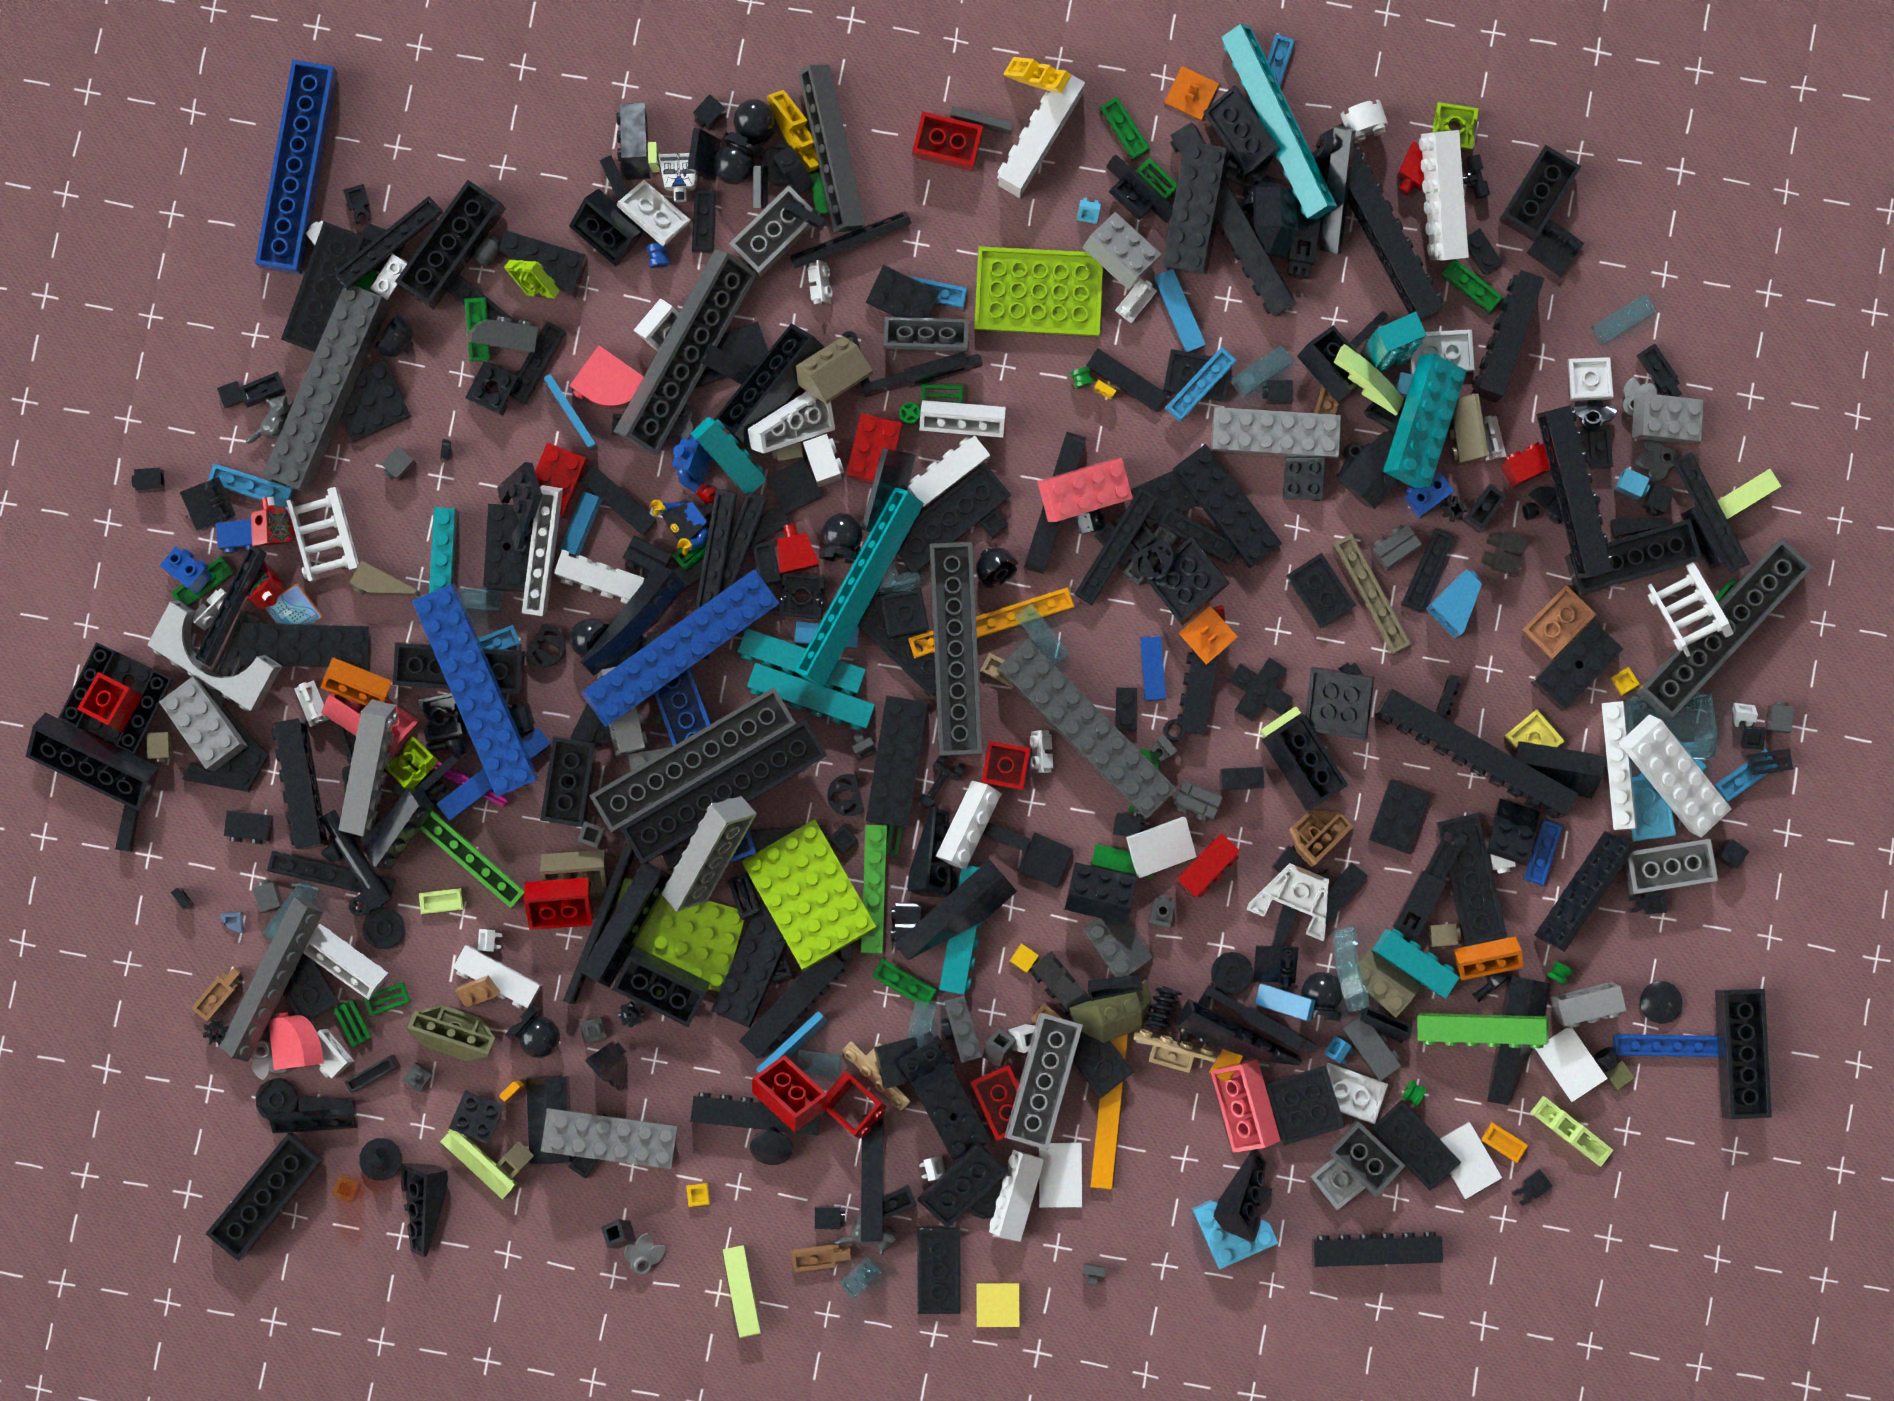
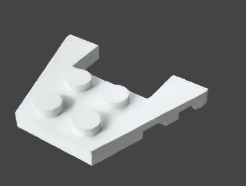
(1298, 890)

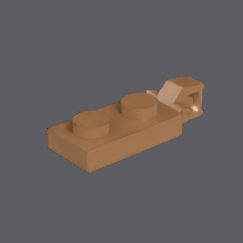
(216, 994)
(819, 1257)

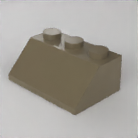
(833, 370)
(1468, 431)
(577, 865)
(1386, 983)

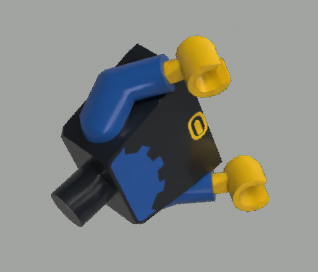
(685, 522)

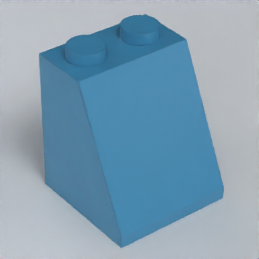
(1456, 602)

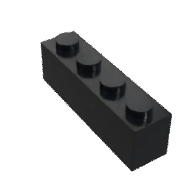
(399, 828)

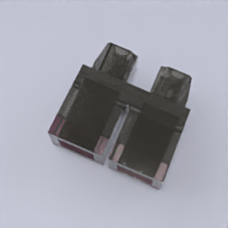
(1507, 552)

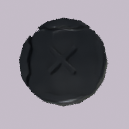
(380, 1159)

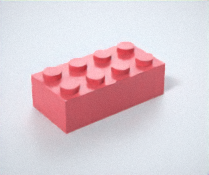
(1085, 490)

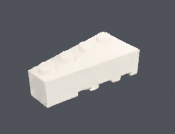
(792, 423)
(597, 577)

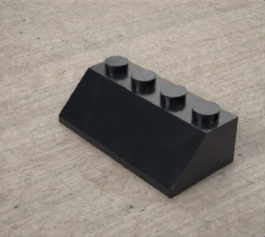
(1305, 762)
(544, 1094)

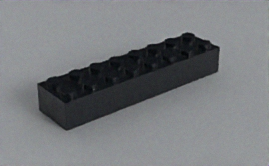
(1575, 492)

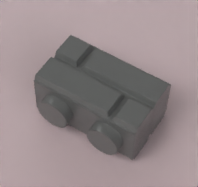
(1396, 547)
(1197, 800)

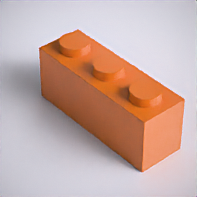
(354, 683)
(1488, 958)

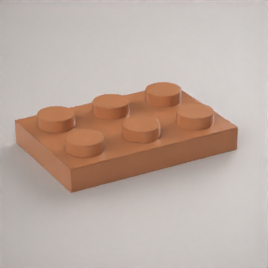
(1558, 622)

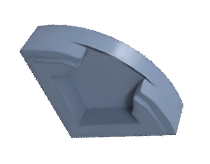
(233, 921)

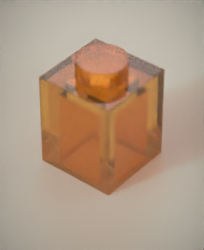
(347, 1188)

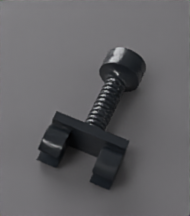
(928, 799)

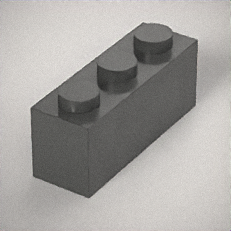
(962, 1028)
(1372, 1048)

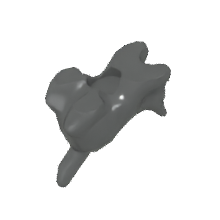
(274, 420)
(855, 1236)

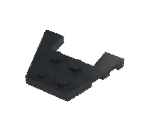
(526, 495)
(239, 771)

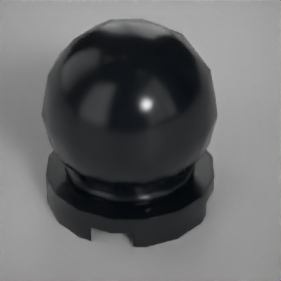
(755, 121)
(735, 160)
(841, 538)
(586, 634)
(1327, 993)
(536, 1034)

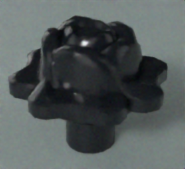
(631, 1014)

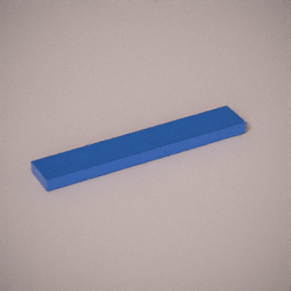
(480, 785)
(1665, 1045)

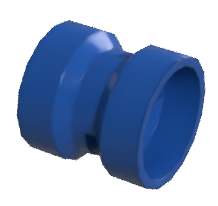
(658, 255)

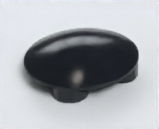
(1661, 1002)
(771, 1147)

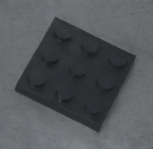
(374, 402)
(1190, 582)
(1339, 702)
(1305, 1105)

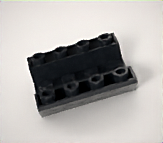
(117, 666)

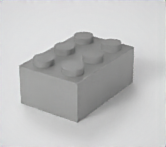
(1121, 250)
(1667, 418)
(1588, 1004)

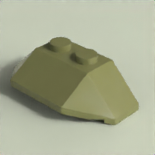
(1114, 1015)
(452, 1032)

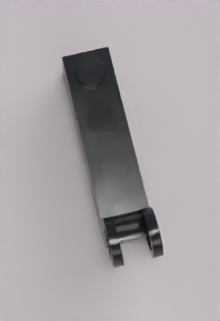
(1196, 699)

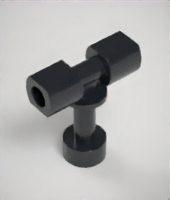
(1474, 177)

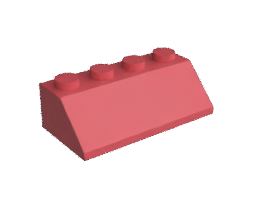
(348, 712)
(1246, 1107)

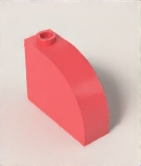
(606, 381)
(294, 1042)

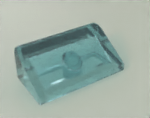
(481, 599)
(818, 1062)

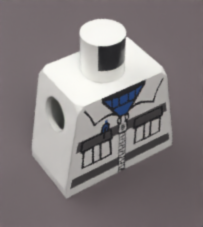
(676, 175)

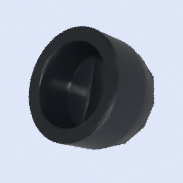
(1530, 511)

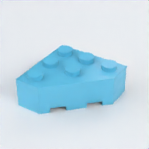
(1228, 1247)

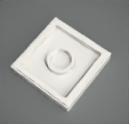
(1590, 379)

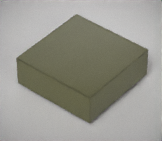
(1619, 1075)

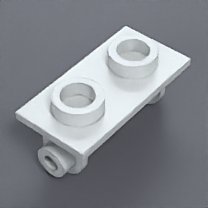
(819, 273)
(385, 282)
(1136, 300)
(1493, 438)
(205, 615)
(311, 702)
(1040, 742)

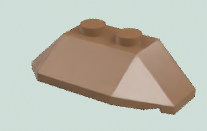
(1318, 833)

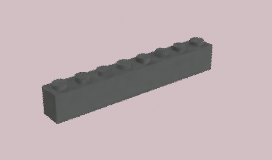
(831, 148)
(271, 979)

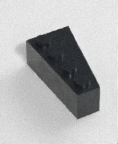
(559, 263)

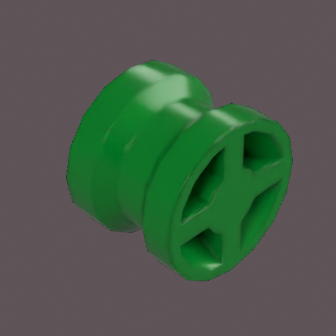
(1082, 377)
(909, 410)
(1560, 973)
(1413, 1092)

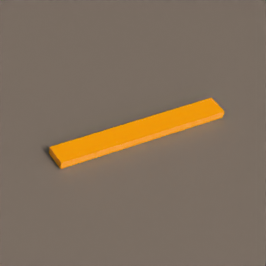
(1002, 618)
(1107, 1130)

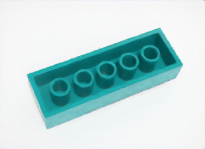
(1394, 342)
(1424, 421)

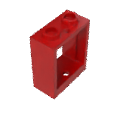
(837, 1091)

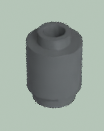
(487, 251)

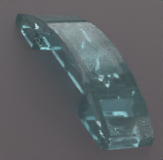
(1348, 969)

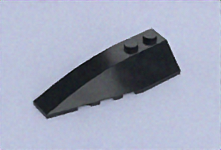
(1365, 473)
(636, 618)
(959, 911)
(1521, 998)
(1231, 1036)

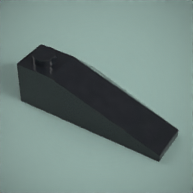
(1571, 768)
(929, 874)
(610, 1064)
(425, 1195)
(1239, 1203)

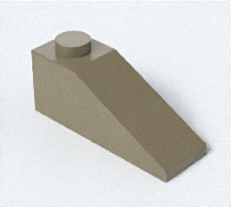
(376, 582)

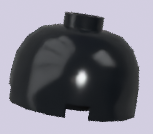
(395, 338)
(995, 566)

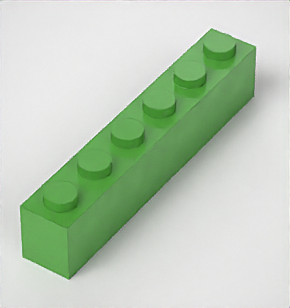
(472, 860)
(874, 885)
(1483, 1029)

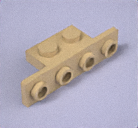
(1173, 1053)
(869, 1068)

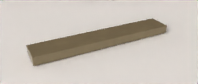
(1371, 594)

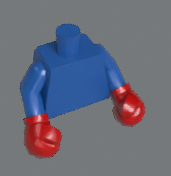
(692, 467)

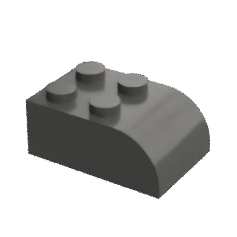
(505, 334)

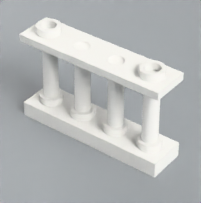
(343, 540)
(1701, 593)

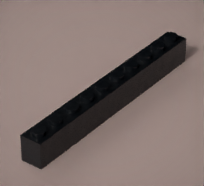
(1244, 239)

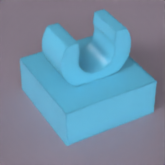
(1088, 211)

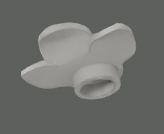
(1632, 389)
(264, 1063)
(643, 1251)

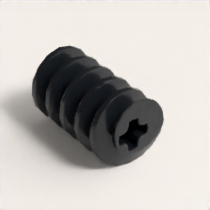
(1162, 1008)

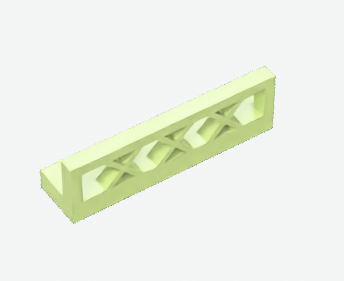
(478, 1162)

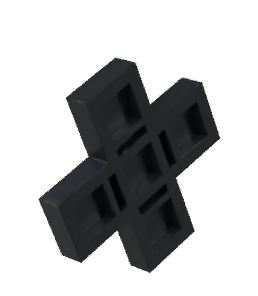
(1260, 689)

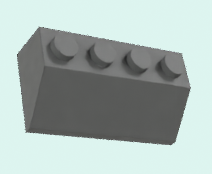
(926, 334)

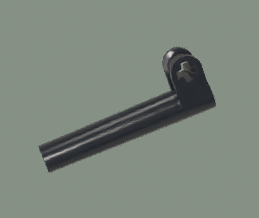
(374, 891)

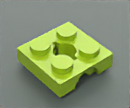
(1463, 115)
(532, 278)
(419, 757)

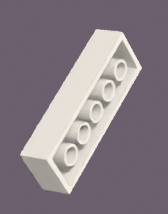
(1039, 137)
(1444, 195)
(1675, 775)

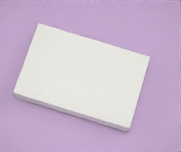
(653, 213)
(1451, 345)
(1161, 847)
(1571, 1064)
(1357, 1093)
(1476, 1166)
(1061, 1175)

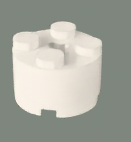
(1365, 119)

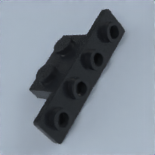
(1135, 193)

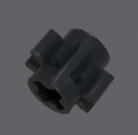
(1454, 503)
(214, 1025)

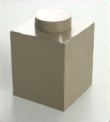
(788, 453)
(160, 746)
(1443, 935)
(515, 1160)

